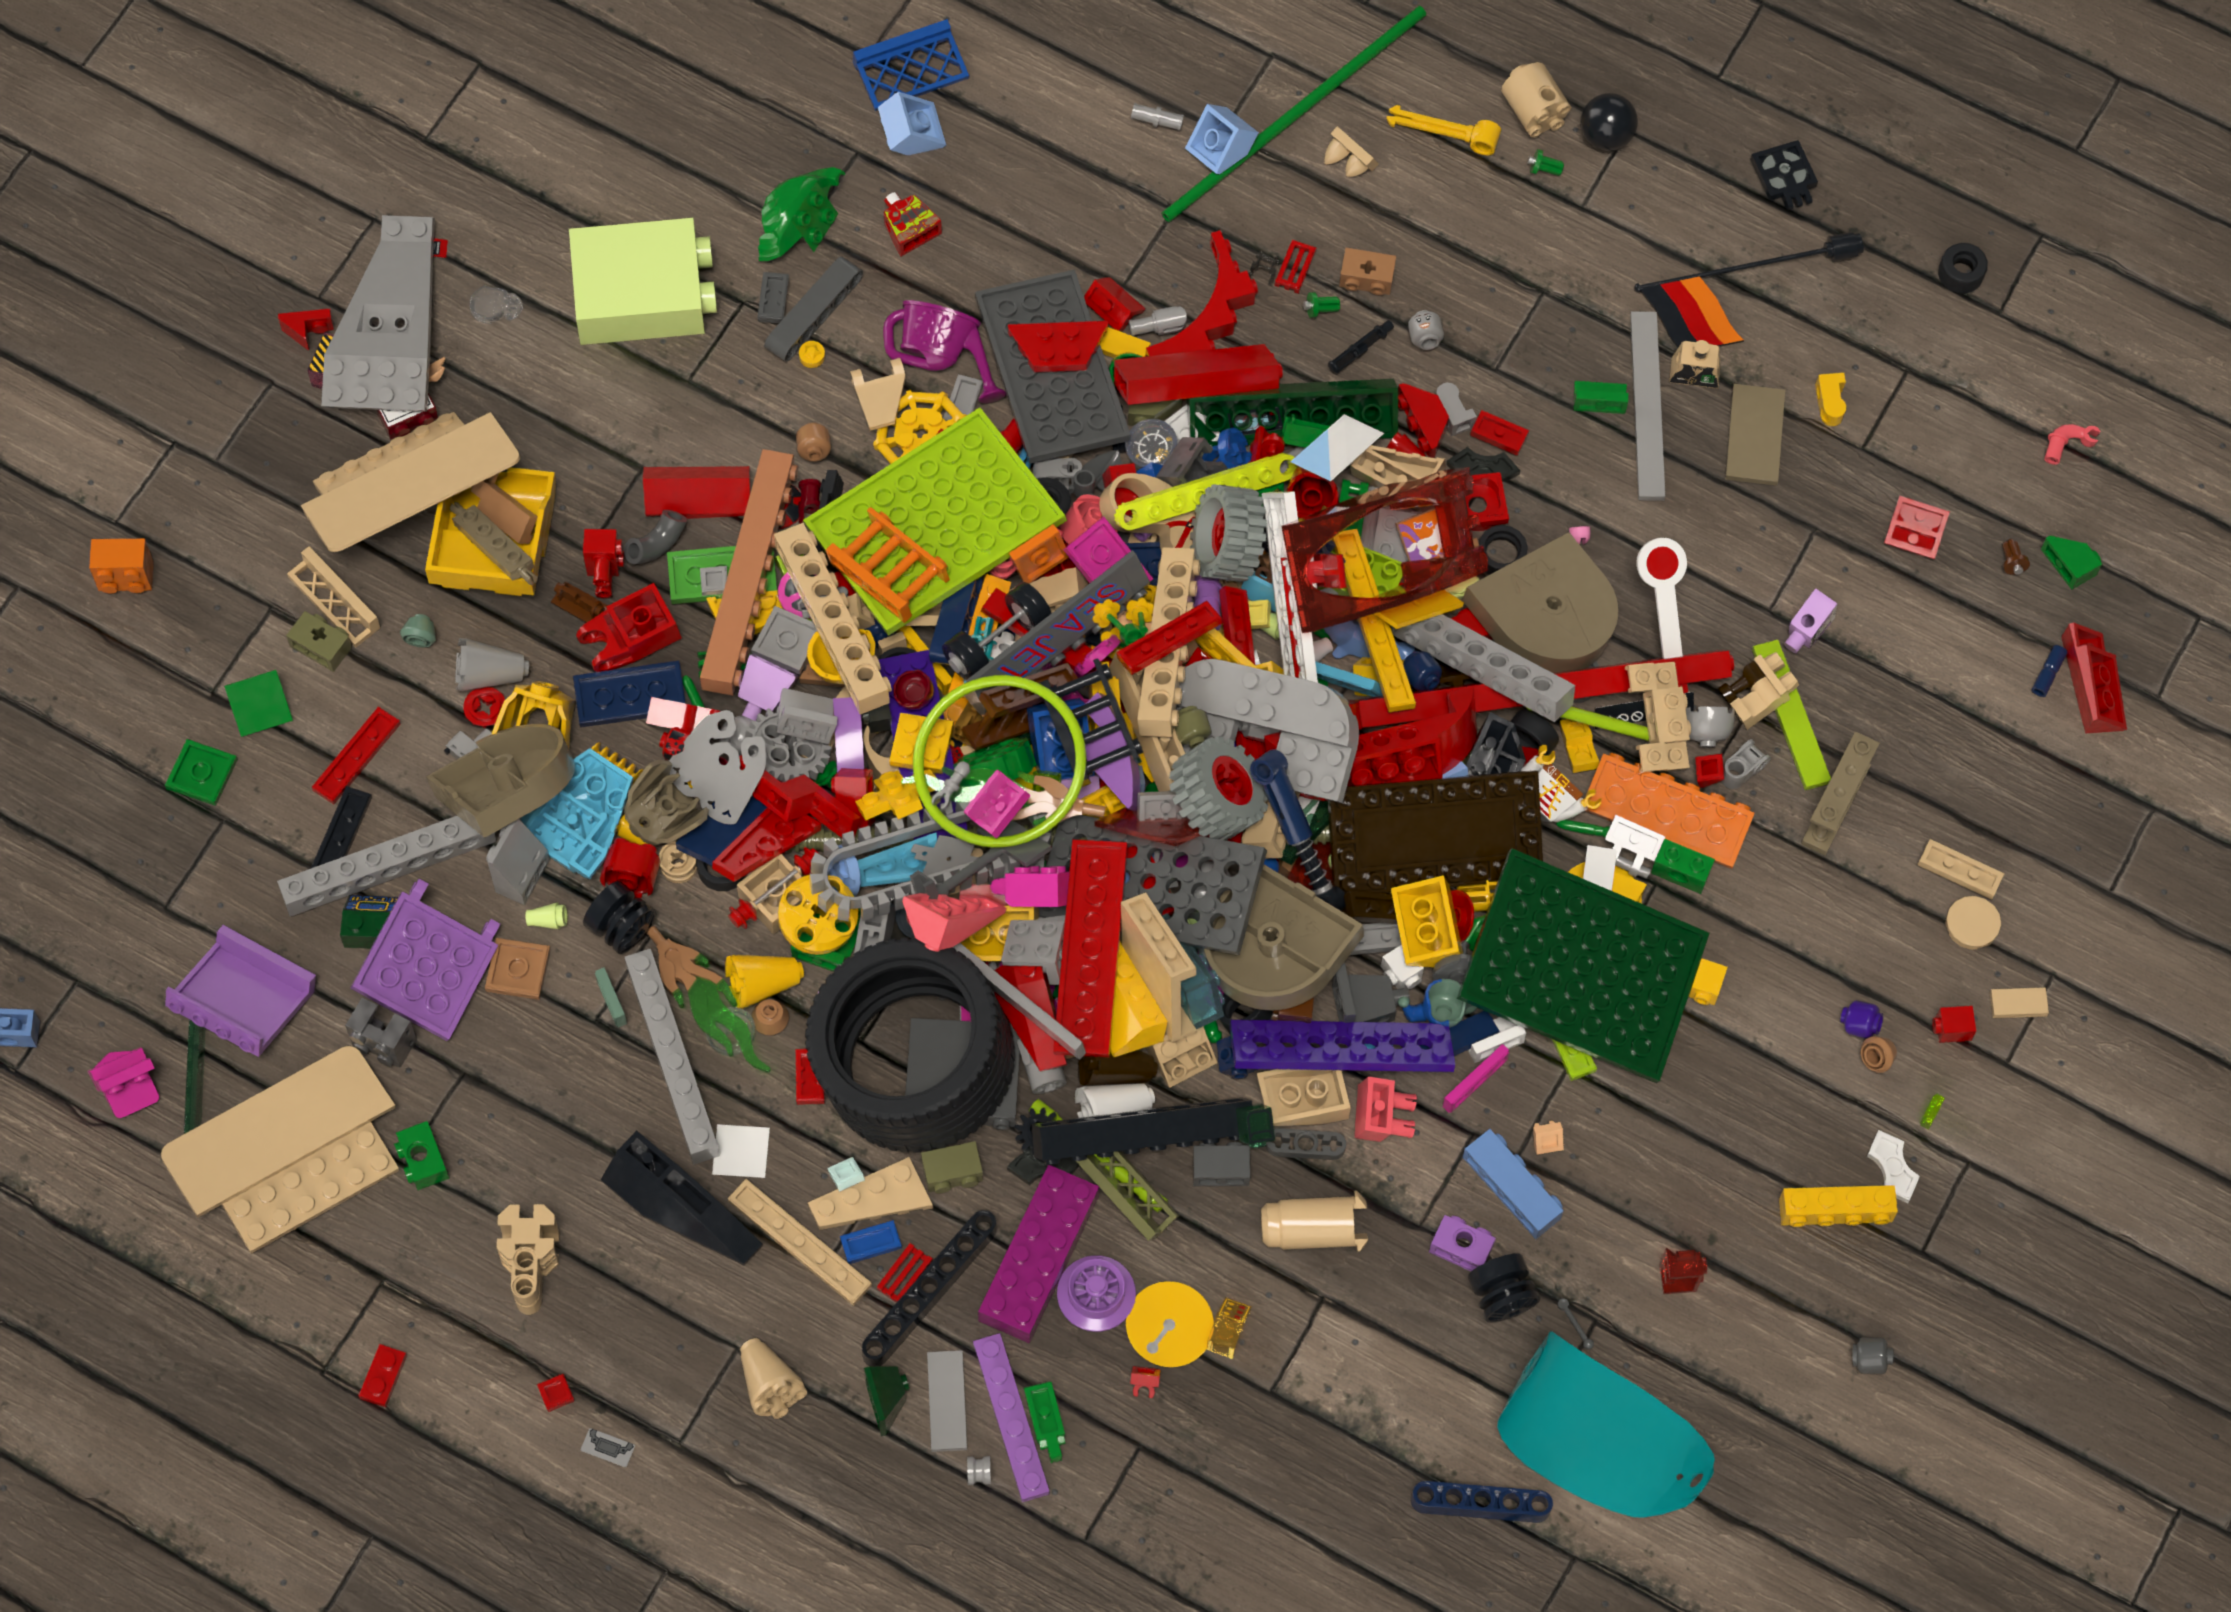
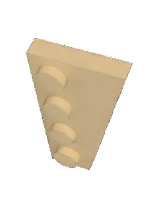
(880, 1194)

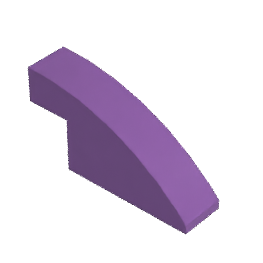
(848, 735)
(1121, 775)

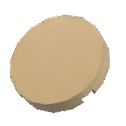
(1973, 922)

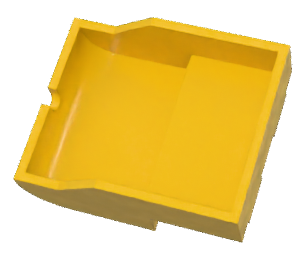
(462, 565)

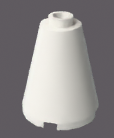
(1113, 1099)

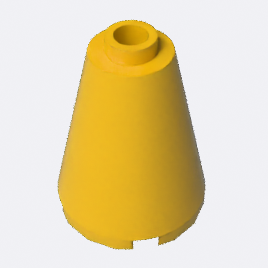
(761, 977)

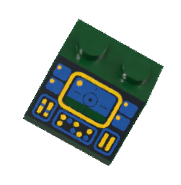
(364, 919)

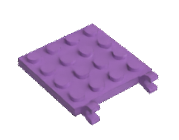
(425, 964)

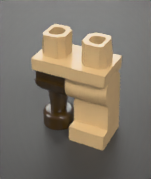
(1767, 690)

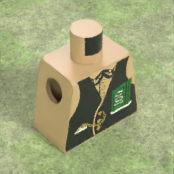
(1696, 364)

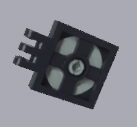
(1785, 173)

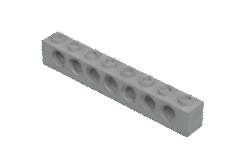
(1491, 664)
(379, 864)

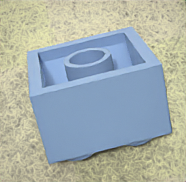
(911, 124)
(1220, 138)

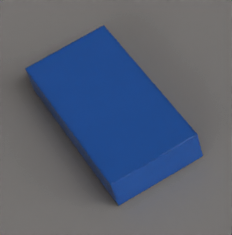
(870, 1242)

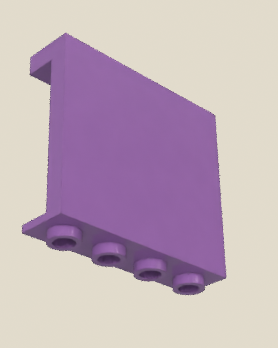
(242, 992)

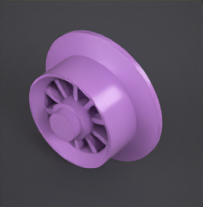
(1096, 1293)

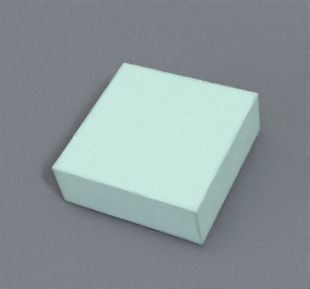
(846, 1174)

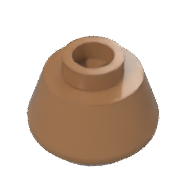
(770, 1017)
(1878, 1053)

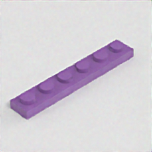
(1011, 1417)

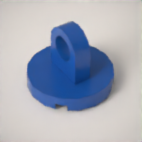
(1230, 449)

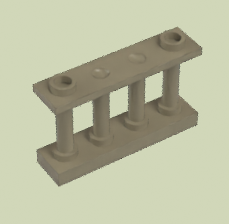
(1840, 793)

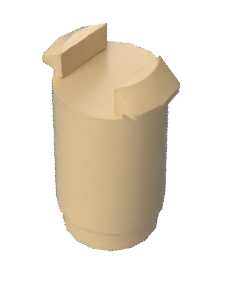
(1312, 1223)

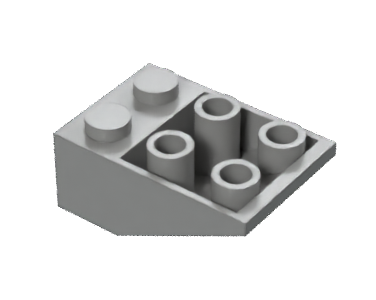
(517, 862)

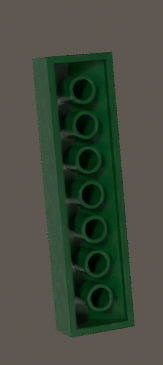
(1366, 401)

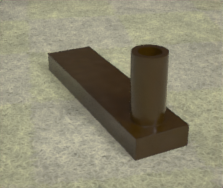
(1370, 907)

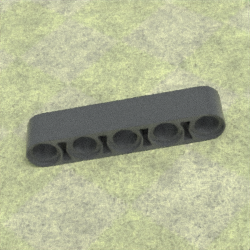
(813, 309)

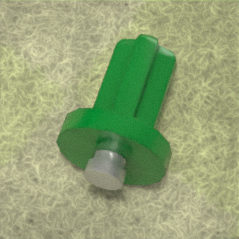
(1545, 164)
(1320, 304)

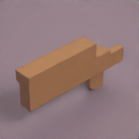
(504, 510)

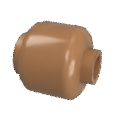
(813, 442)

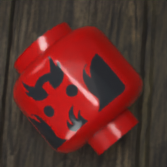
(673, 742)

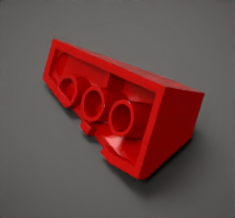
(1035, 986)

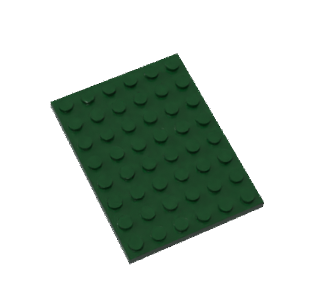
(1583, 965)

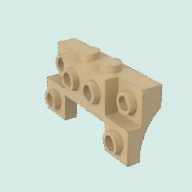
(1665, 716)

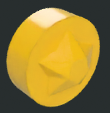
(811, 354)

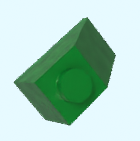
(2072, 560)

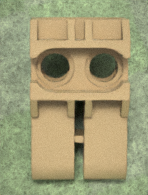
(528, 1252)

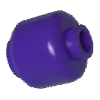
(1862, 1019)

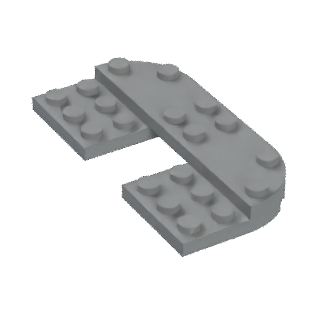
(1314, 720)

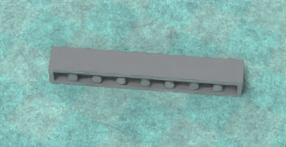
(672, 1056)

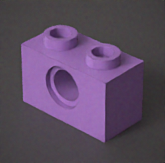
(1446, 1247)

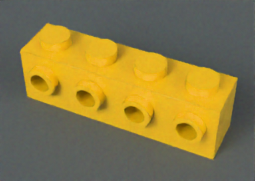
(1838, 1205)

